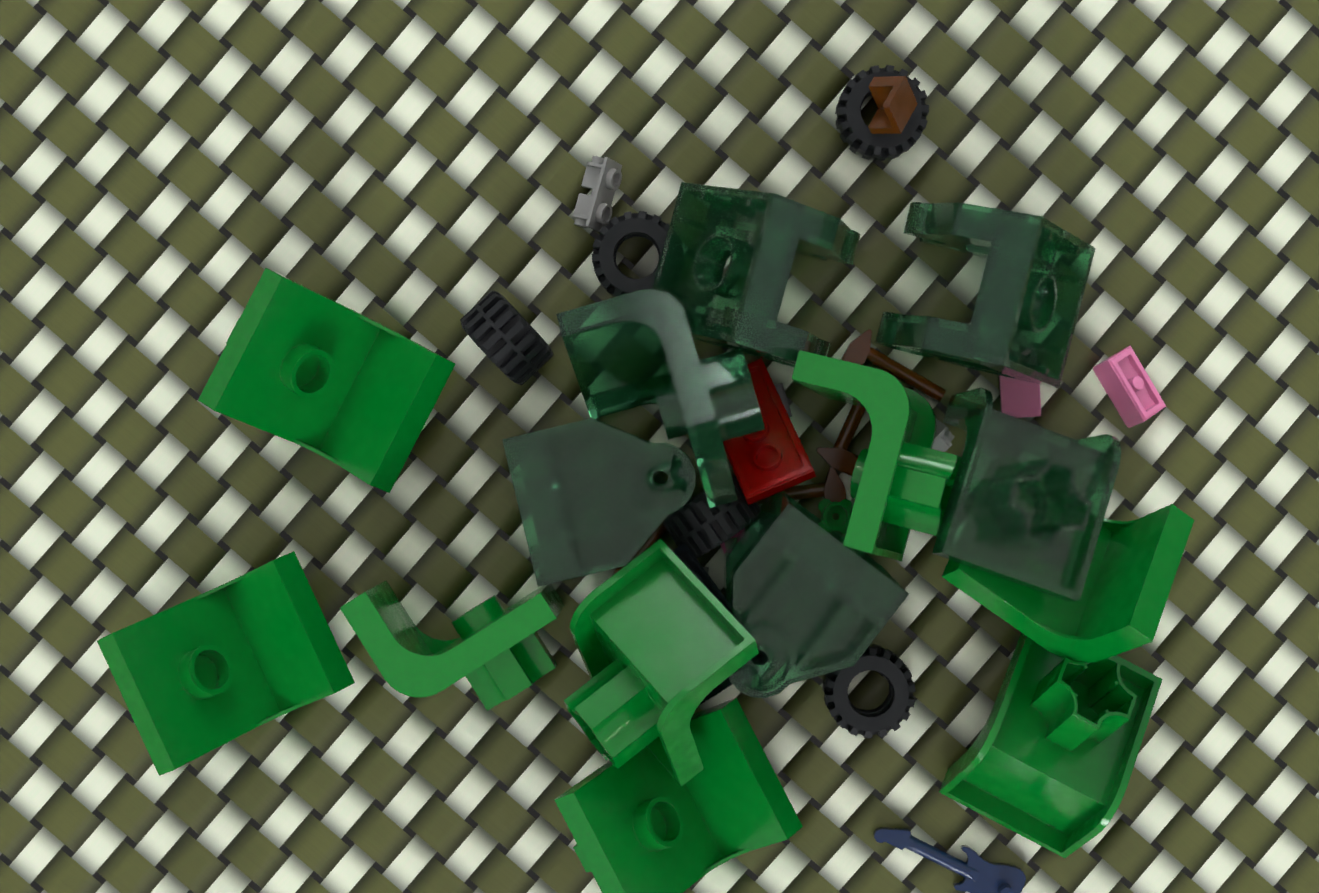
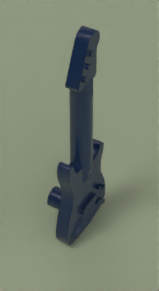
(978, 874)

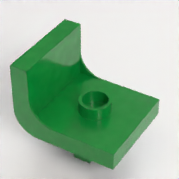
(327, 379)
(900, 477)
(1119, 599)
(494, 650)
(652, 656)
(225, 662)
(1056, 746)
(657, 837)

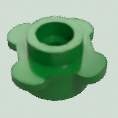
(828, 508)

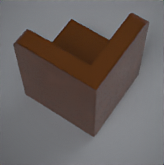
(894, 104)

